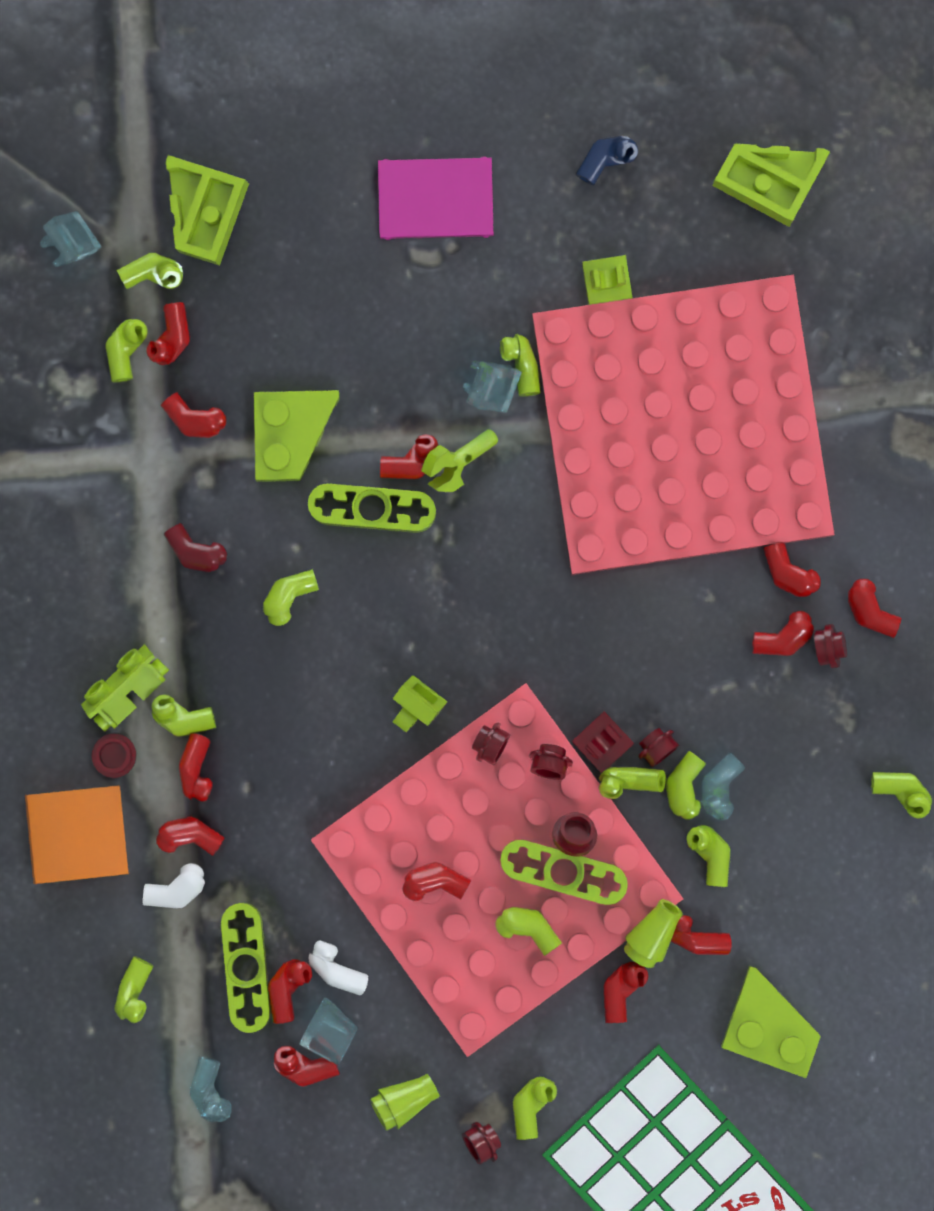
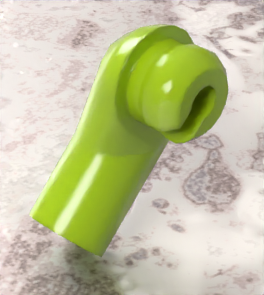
(714, 851)

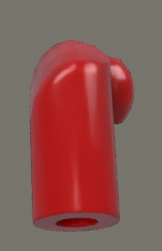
(173, 339)
(194, 422)
(788, 576)
(788, 640)
(187, 831)
(432, 877)
(700, 942)
(283, 985)
(619, 987)
(301, 1069)

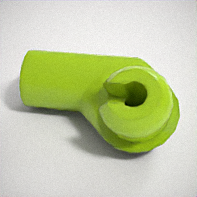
(153, 268)
(122, 345)
(525, 361)
(283, 593)
(178, 720)
(632, 778)
(680, 787)
(907, 790)
(528, 923)
(131, 985)
(528, 1103)

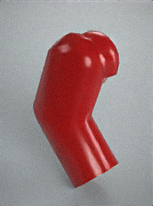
(411, 464)
(867, 611)
(189, 768)

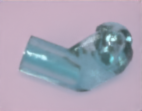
(716, 787)
(204, 1094)

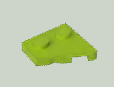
(770, 178)
(203, 208)
(288, 431)
(770, 1028)

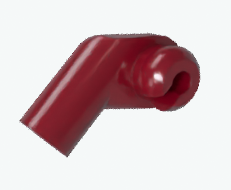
(195, 555)

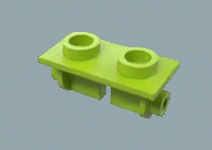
(110, 696)

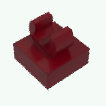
(602, 742)

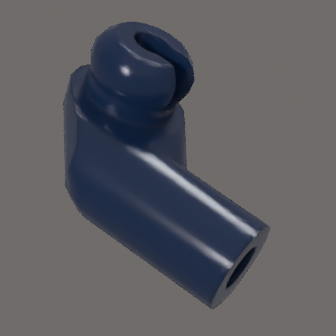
(606, 153)

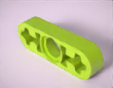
(339, 494)
(599, 870)
(259, 999)

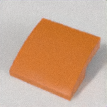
(76, 834)

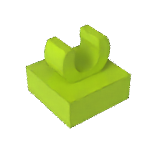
(607, 280)
(417, 703)

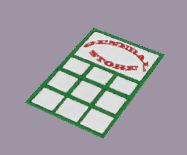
(666, 1149)

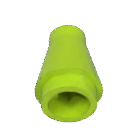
(652, 936)
(402, 1101)

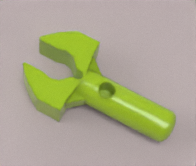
(455, 461)

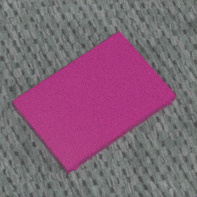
(435, 198)

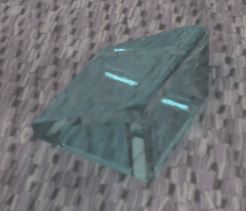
(329, 1032)

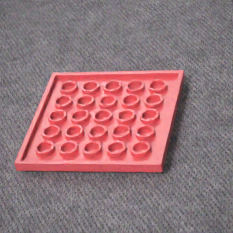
(682, 424)
(463, 817)

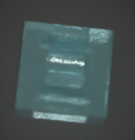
(70, 237)
(492, 386)

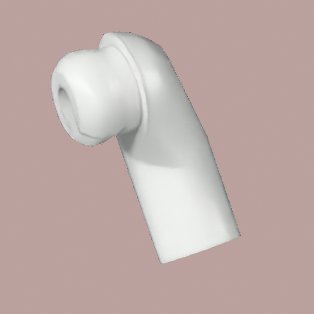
(179, 892)
(334, 974)

